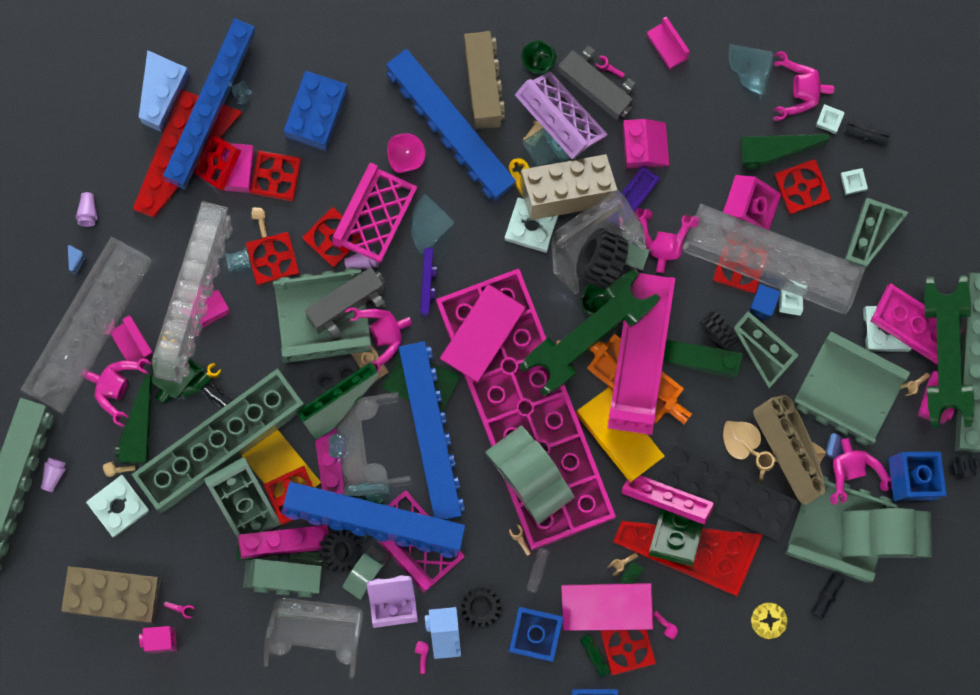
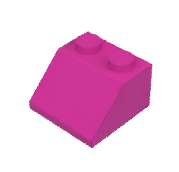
(645, 143)
(752, 201)

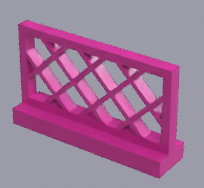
(356, 207)
(407, 563)

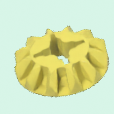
(762, 628)

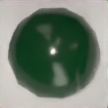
(538, 57)
(592, 299)

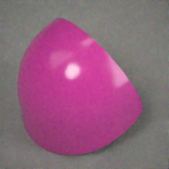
(405, 152)

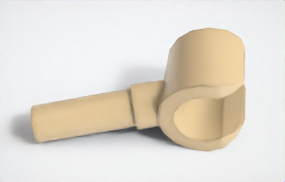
(259, 214)
(913, 385)
(110, 469)
(520, 539)
(619, 564)

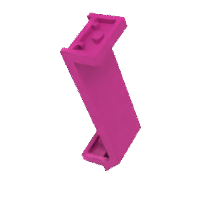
(641, 359)

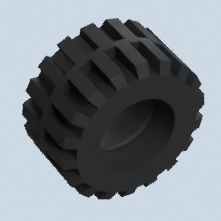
(602, 258)

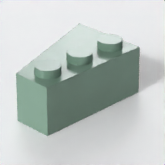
(872, 230)
(764, 348)
(282, 577)

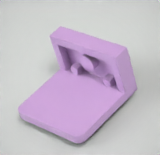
(392, 601)

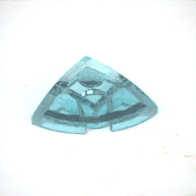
(751, 66)
(428, 223)

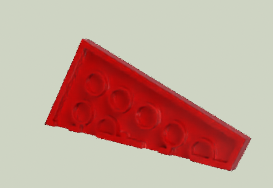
(155, 190)
(719, 560)

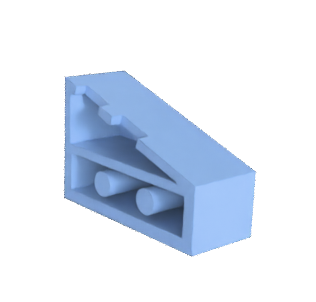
(160, 90)
(444, 632)

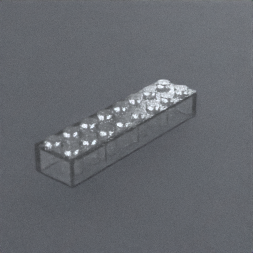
(774, 259)
(191, 293)
(87, 325)

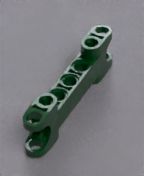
(559, 357)
(950, 391)

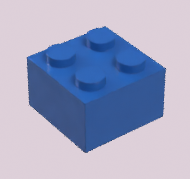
(917, 476)
(535, 634)

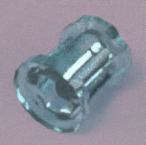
(238, 259)

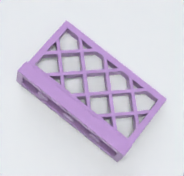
(550, 115)

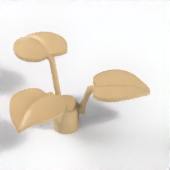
(743, 437)

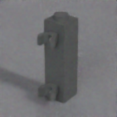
(596, 85)
(354, 294)

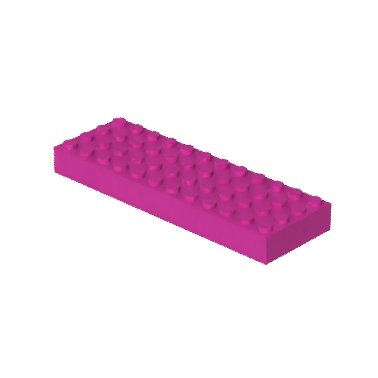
(513, 399)

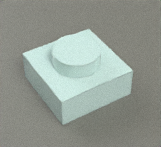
(830, 119)
(853, 181)
(790, 303)

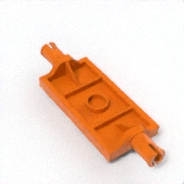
(605, 367)

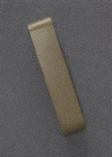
(791, 447)

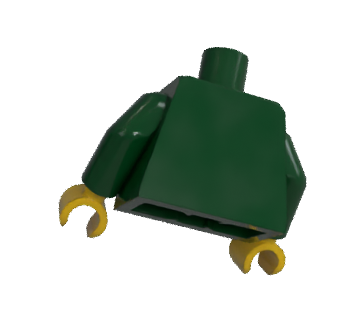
(190, 385)

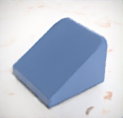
(75, 259)
(834, 446)

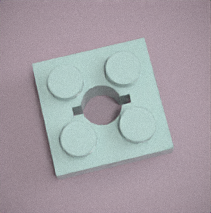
(519, 235)
(877, 340)
(102, 504)

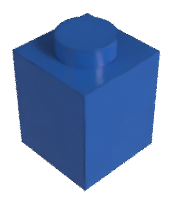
(764, 302)

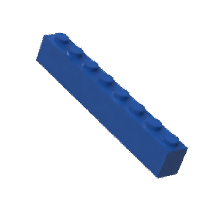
(209, 104)
(451, 125)
(430, 431)
(373, 519)

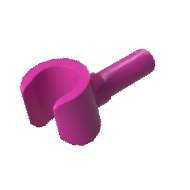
(607, 67)
(178, 608)
(671, 630)
(422, 648)

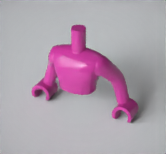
(804, 87)
(666, 245)
(383, 331)
(114, 385)
(852, 465)

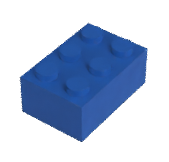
(315, 110)

